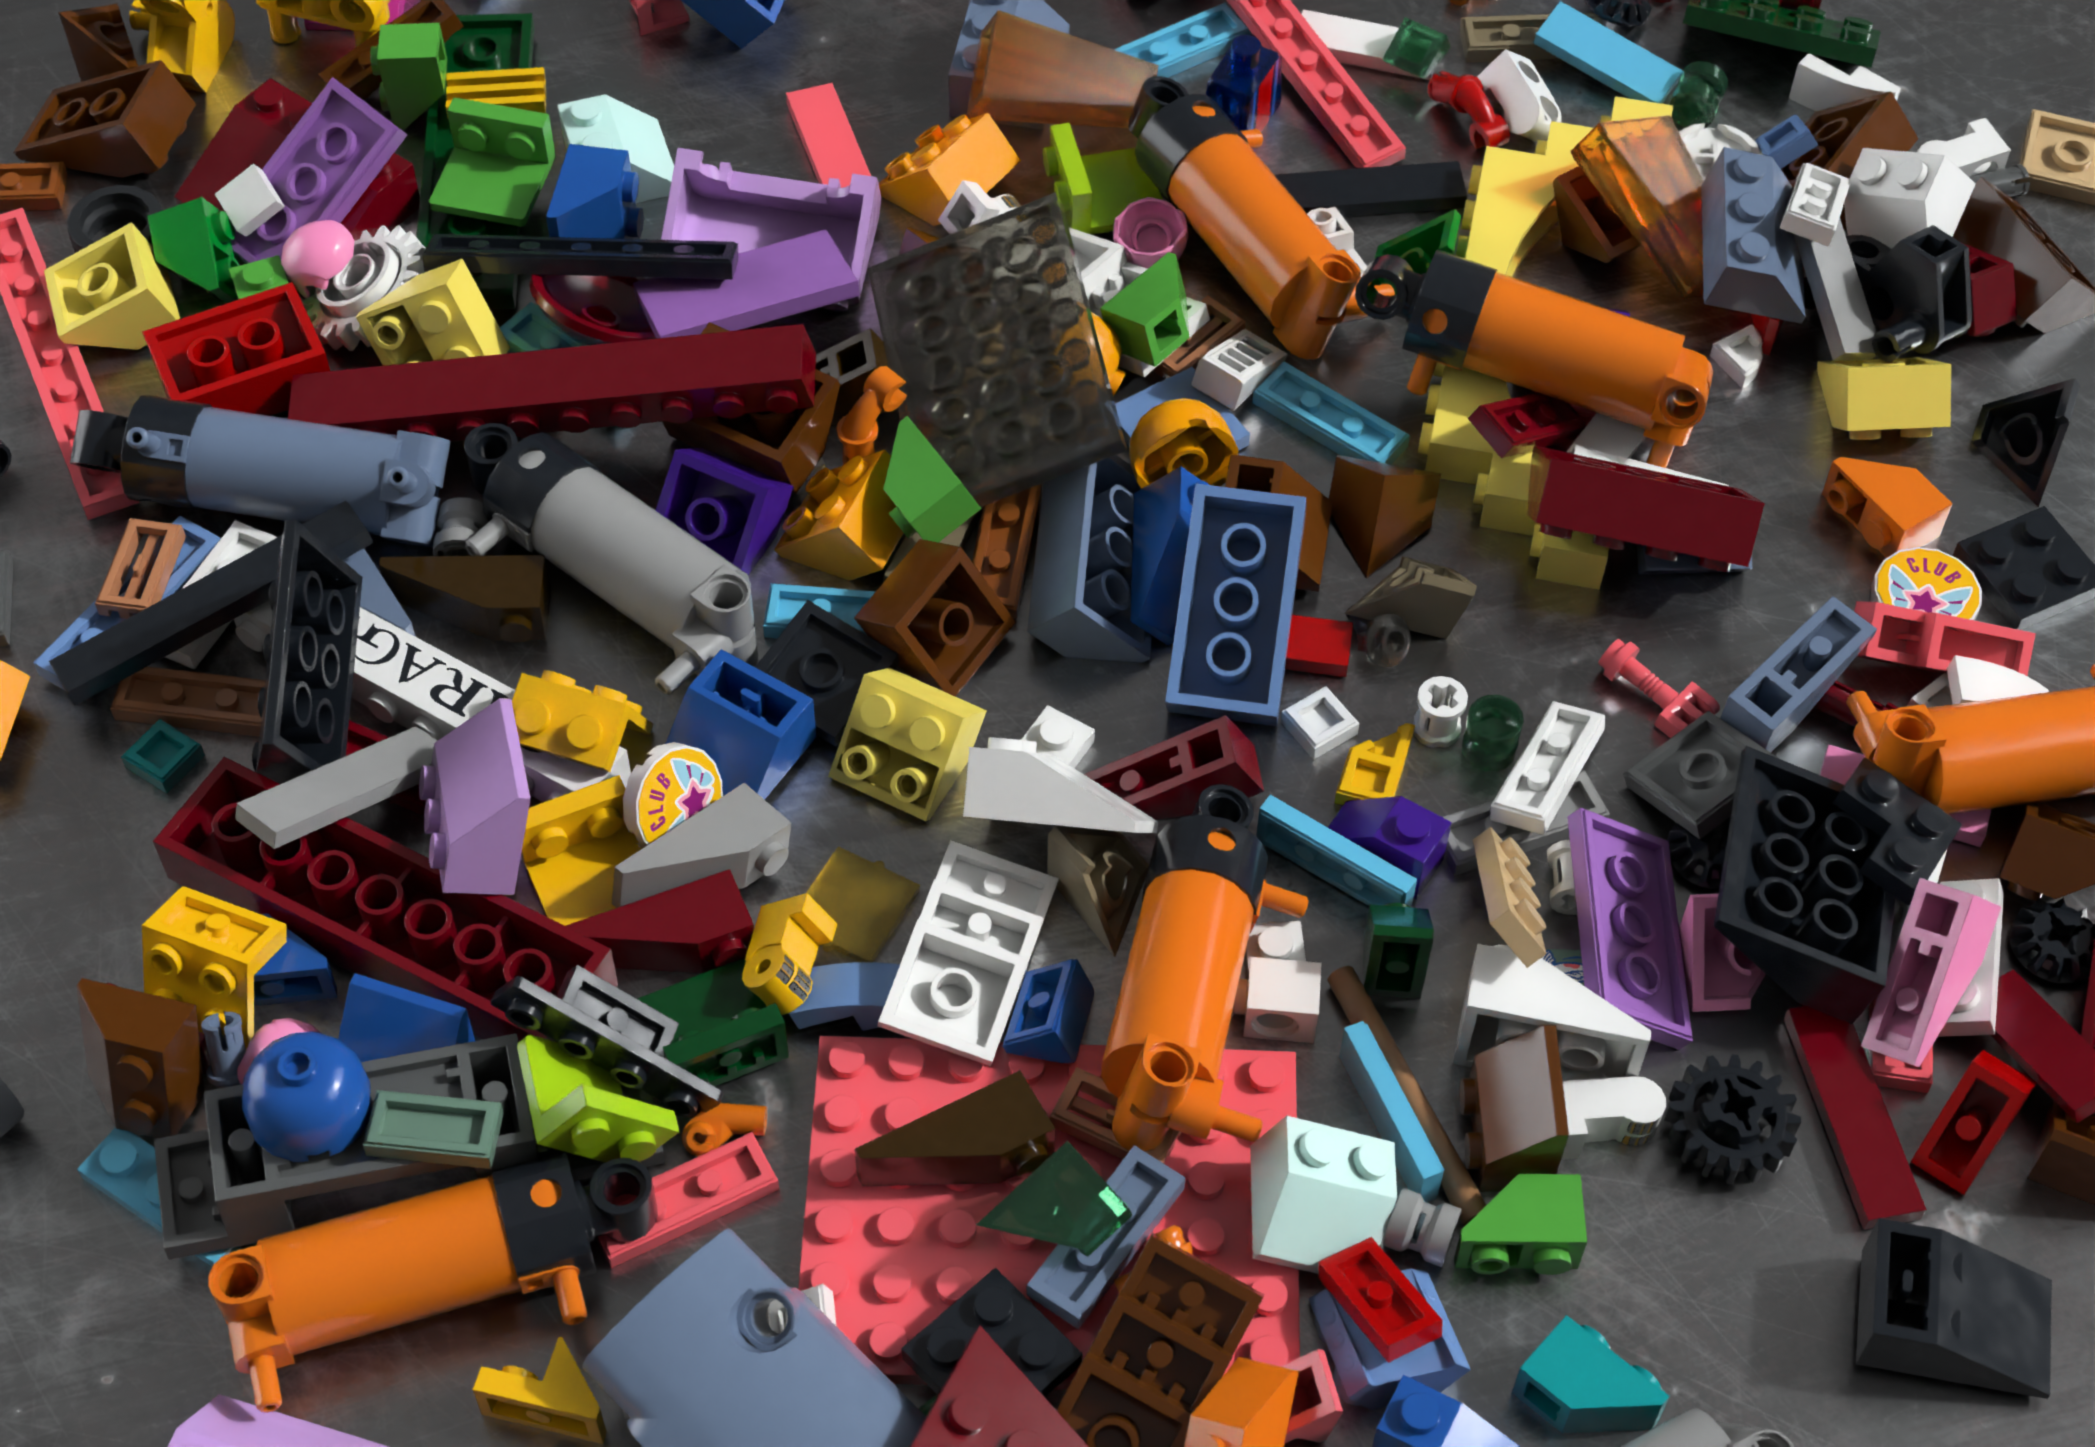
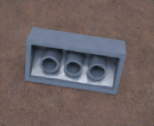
(1086, 565)

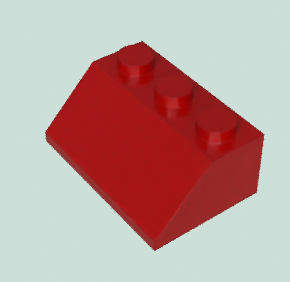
(239, 352)

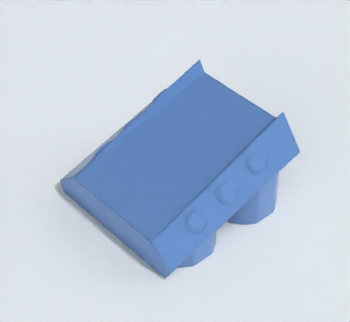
(1363, 1373)

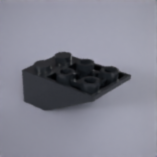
(1952, 1311)

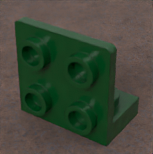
(721, 1025)

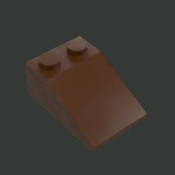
(111, 122)

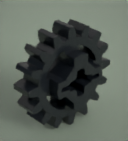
(1732, 1119)

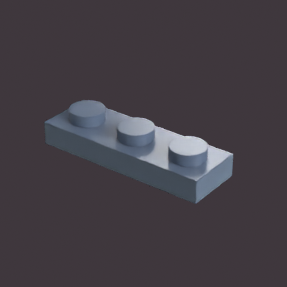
(1074, 1283)

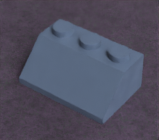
(964, 59)
(1745, 254)

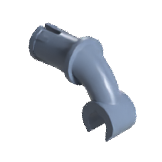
(224, 1050)

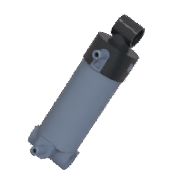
(267, 465)

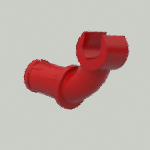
(1468, 97)

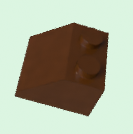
(937, 616)
(141, 1057)
(1515, 1110)

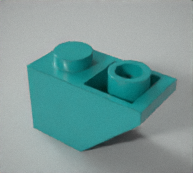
(1586, 1386)

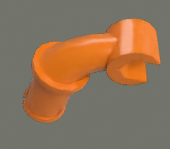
(859, 427)

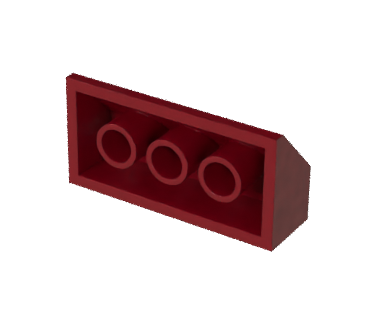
(1642, 508)

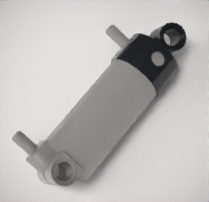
(612, 546)

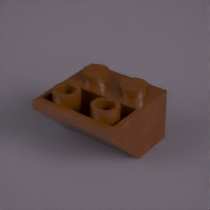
(1280, 478)

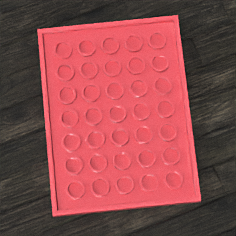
(916, 1249)

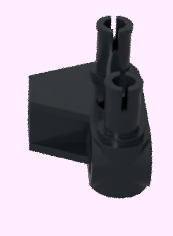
(1912, 291)

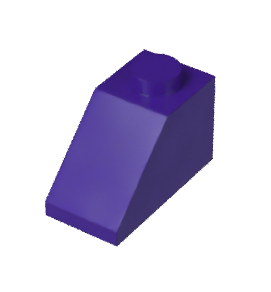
(1396, 833)

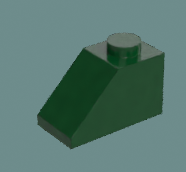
(1396, 950)

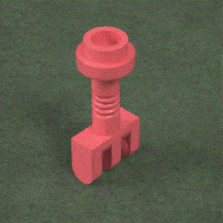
(1678, 708)

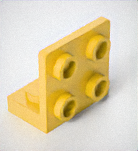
(574, 850)
(208, 954)

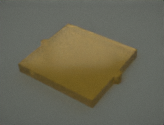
(862, 901)

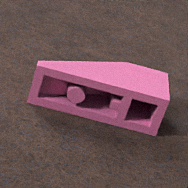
(1929, 969)

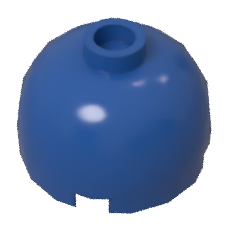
(306, 1096)

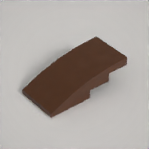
(1158, 1350)

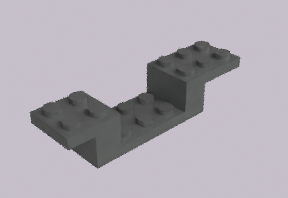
(230, 1191)

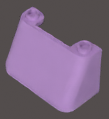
(769, 210)

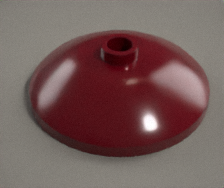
(592, 307)

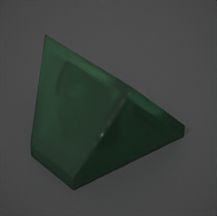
(1062, 1204)

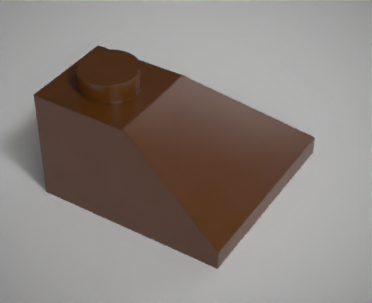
(2049, 853)

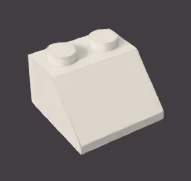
(1904, 193)

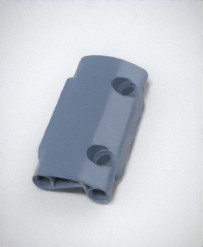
(697, 1381)

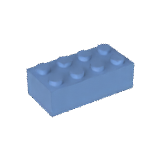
(1236, 604)

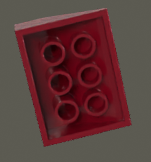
(255, 133)

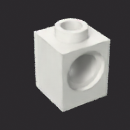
(1280, 999)

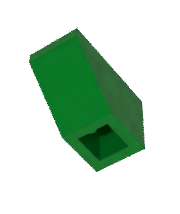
(196, 246)

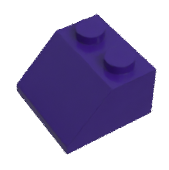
(724, 504)

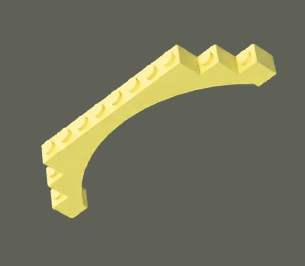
(1505, 221)

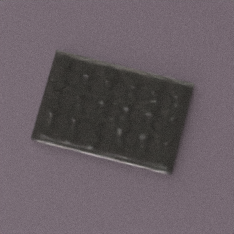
(999, 351)

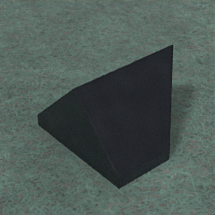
(2026, 434)

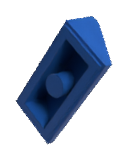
(1051, 1013)

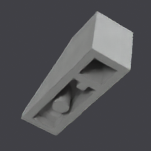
(731, 833)

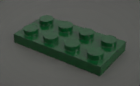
(1797, 30)

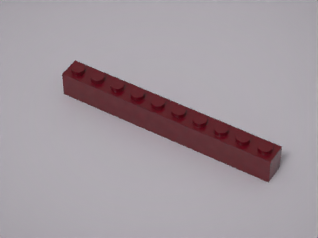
(570, 386)

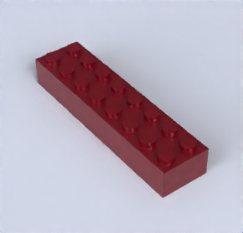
(372, 904)

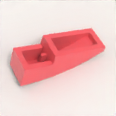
(1933, 639)

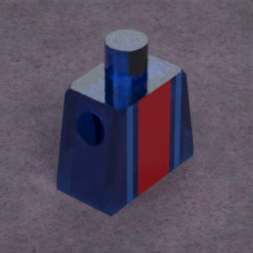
(1247, 79)

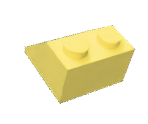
(111, 292)
(1887, 395)

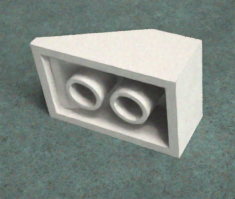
(1024, 786)
(1511, 1000)

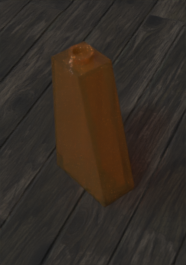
(1052, 77)
(1653, 190)

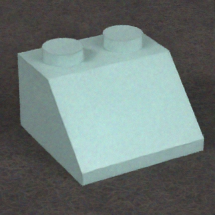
(615, 125)
(1318, 1192)

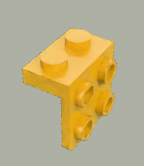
(573, 721)

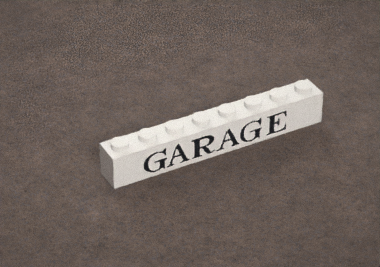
(429, 689)

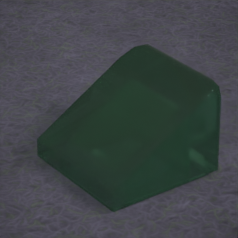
(1417, 48)

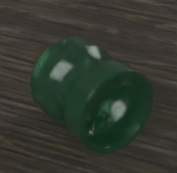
(1698, 94)
(1492, 733)

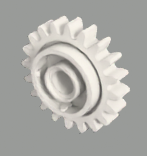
(374, 271)

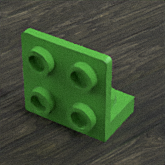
(495, 162)

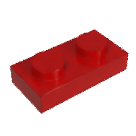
(1380, 1299)

